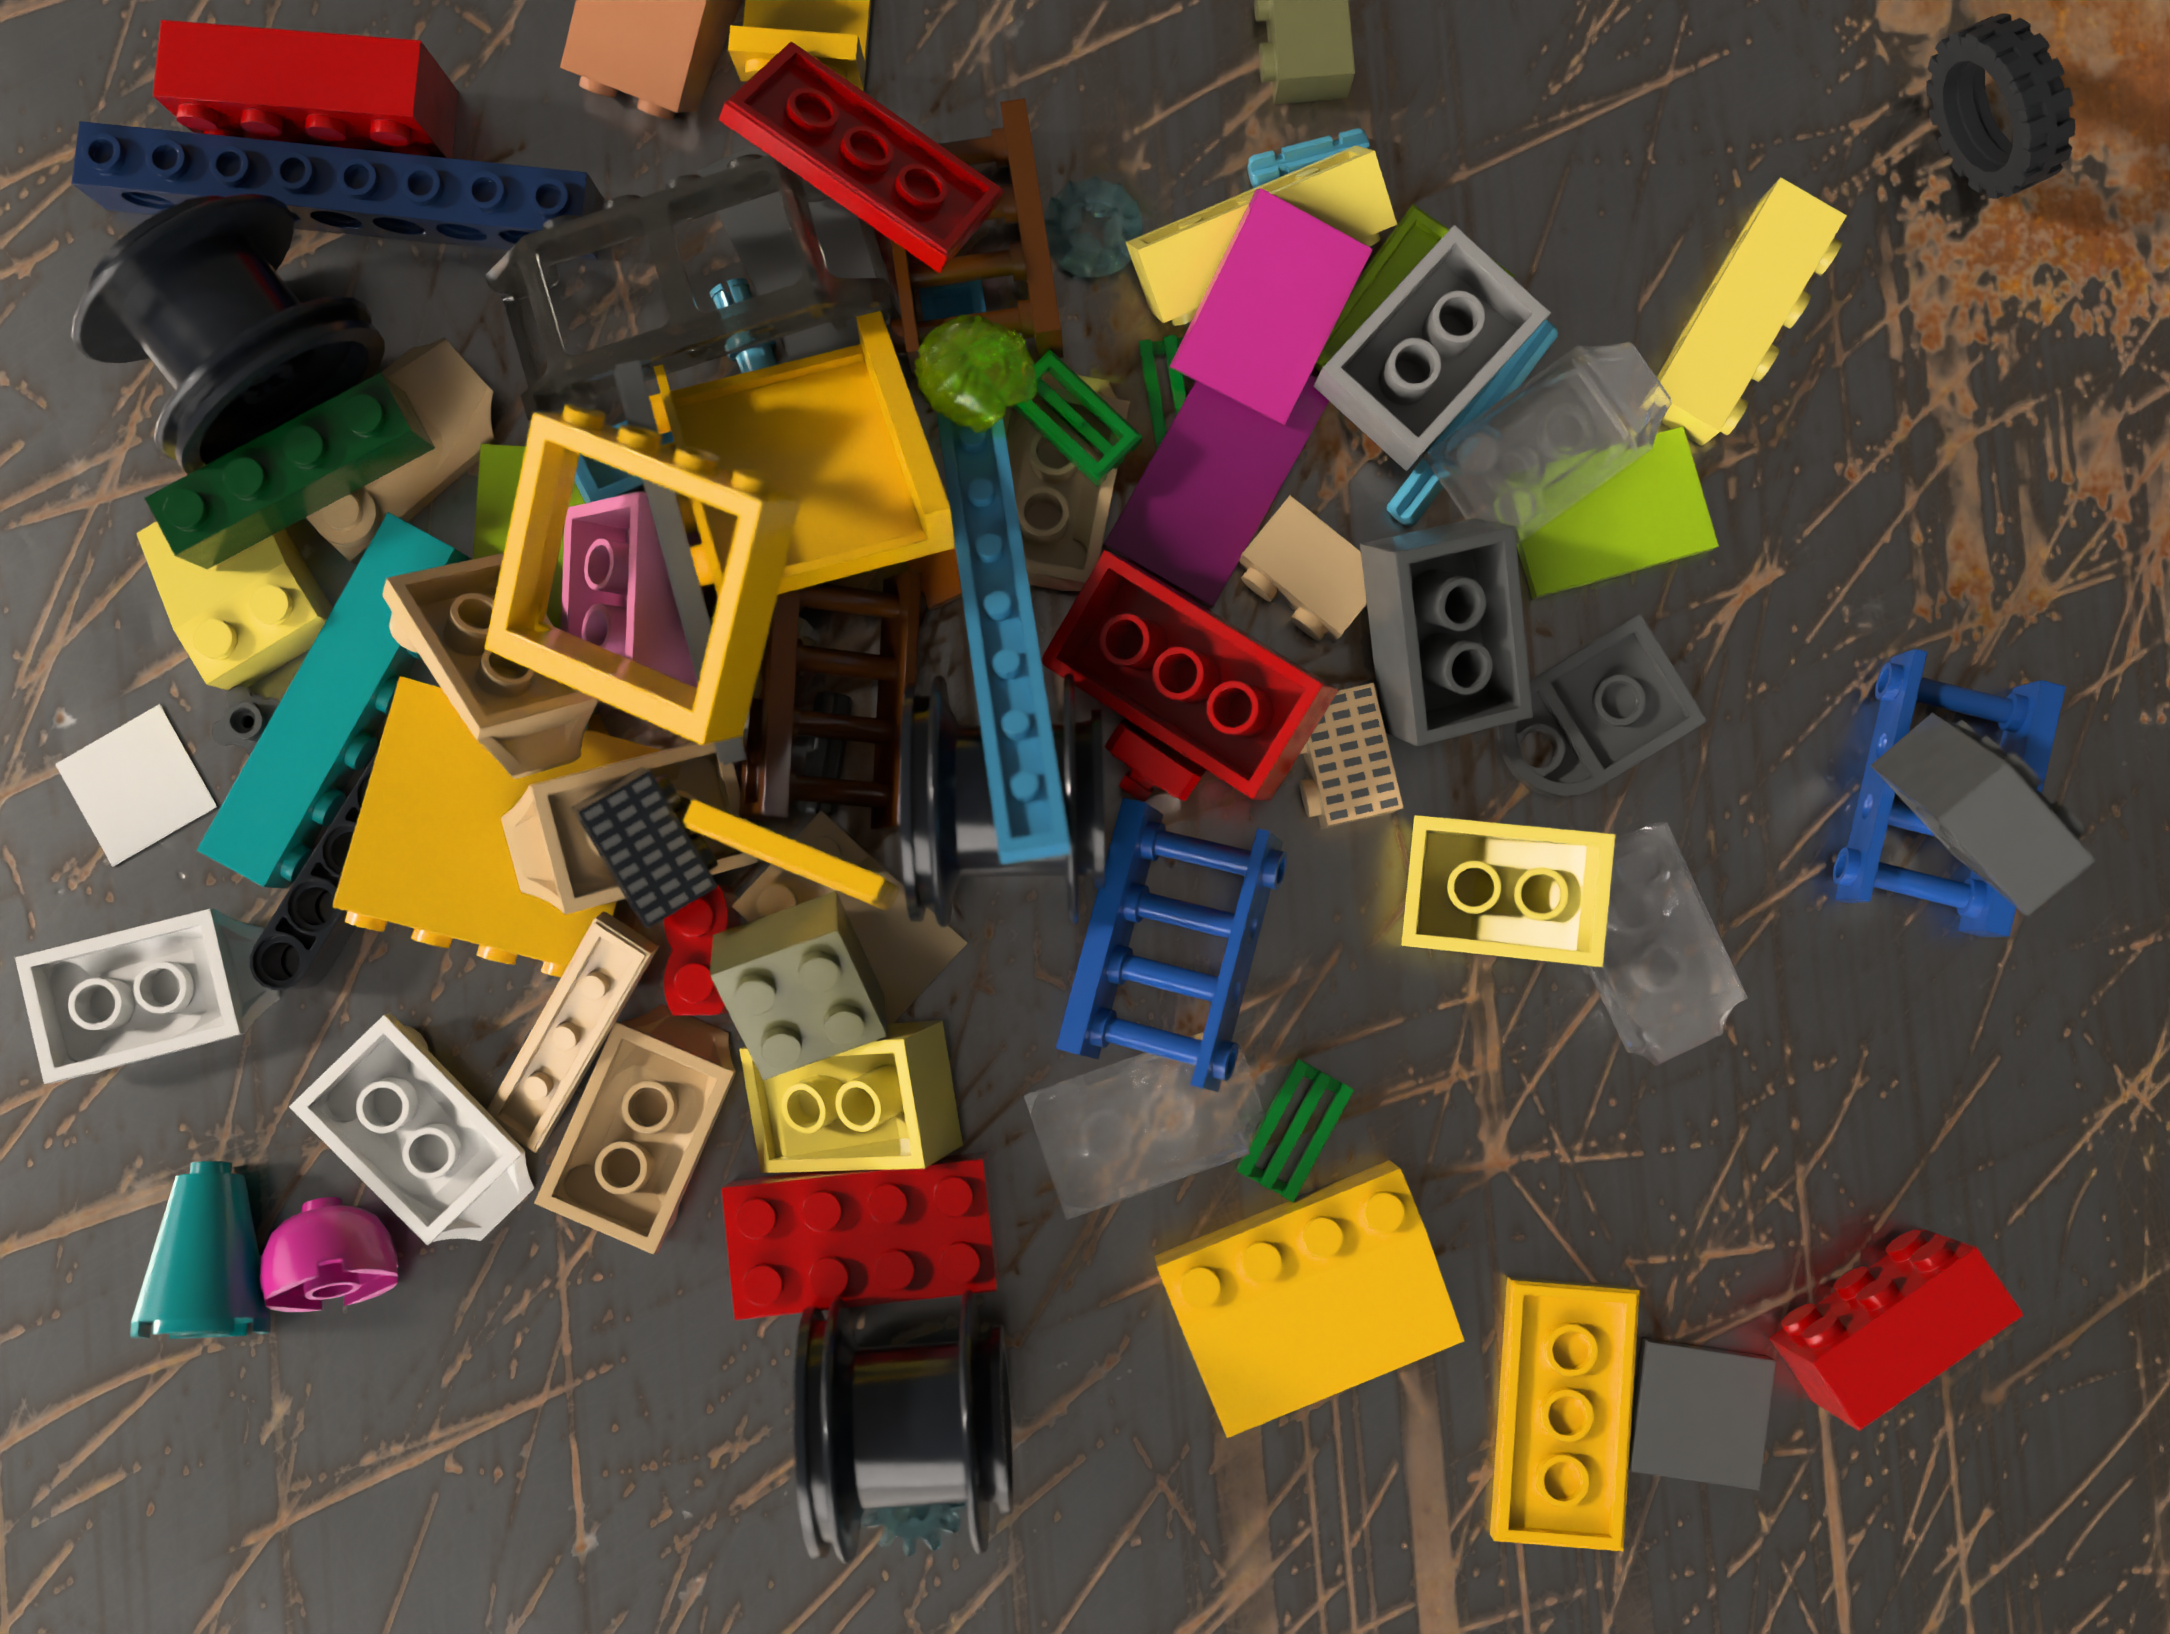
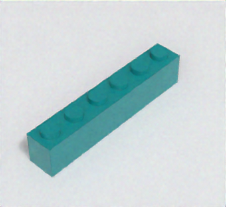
(324, 719)

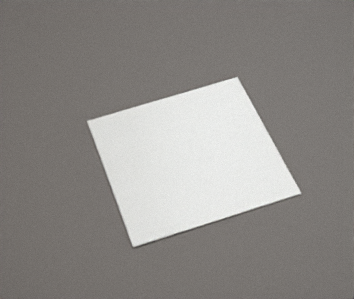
(136, 785)

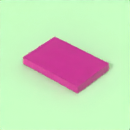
(1270, 307)

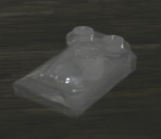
(1553, 438)
(1662, 958)
(1138, 1128)

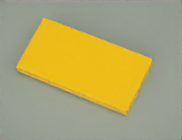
(1564, 1414)

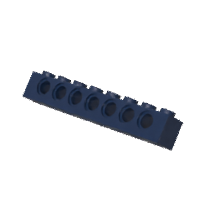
(331, 185)

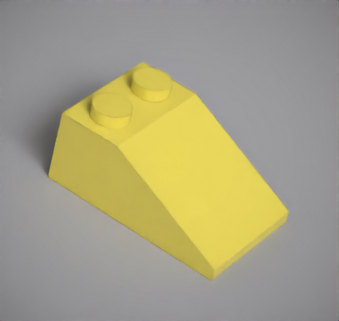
(241, 613)
(1508, 890)
(860, 1108)

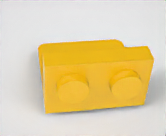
(826, 29)

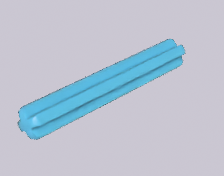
(1422, 484)

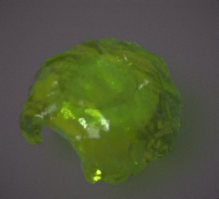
(974, 371)

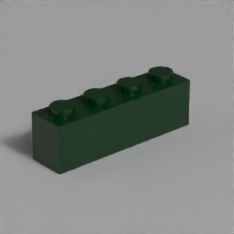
(290, 472)

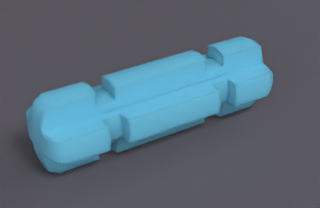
(1268, 166)

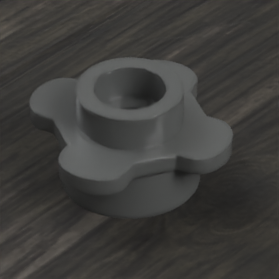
(240, 706)

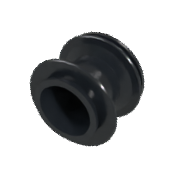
(222, 325)
(949, 806)
(898, 1426)

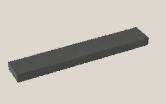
(673, 542)

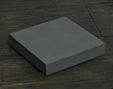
(1701, 1414)

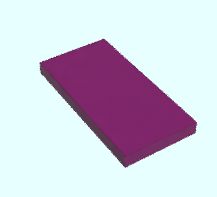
(1210, 489)

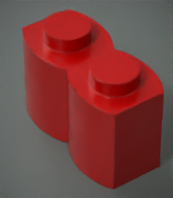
(690, 934)

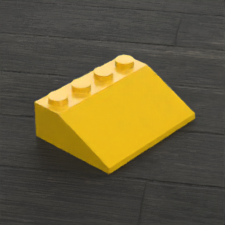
(1310, 1297)

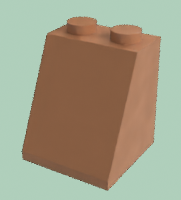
(649, 49)

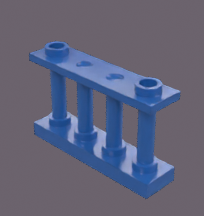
(2029, 729)
(1109, 961)

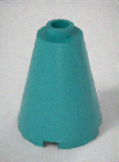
(204, 1261)

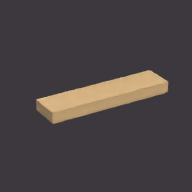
(571, 1030)

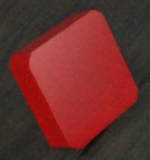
(1152, 764)

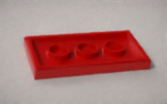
(862, 155)

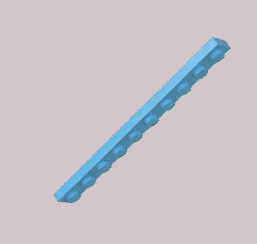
(1000, 623)

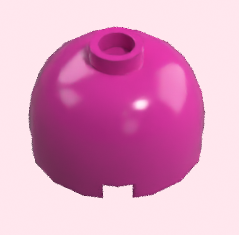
(327, 1255)

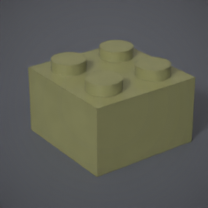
(798, 985)

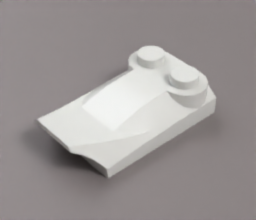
(141, 993)
(416, 1136)

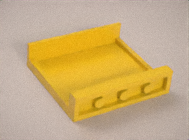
(827, 433)
(435, 840)

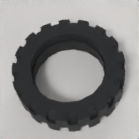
(2033, 97)

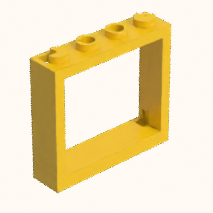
(747, 596)

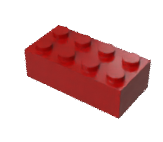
(306, 88)
(1188, 676)
(860, 1236)

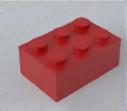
(1894, 1325)

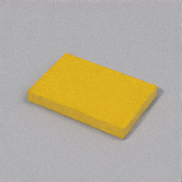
(791, 855)

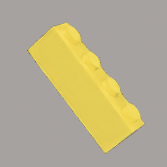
(1182, 257)
(1745, 309)

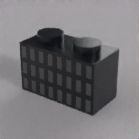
(646, 845)

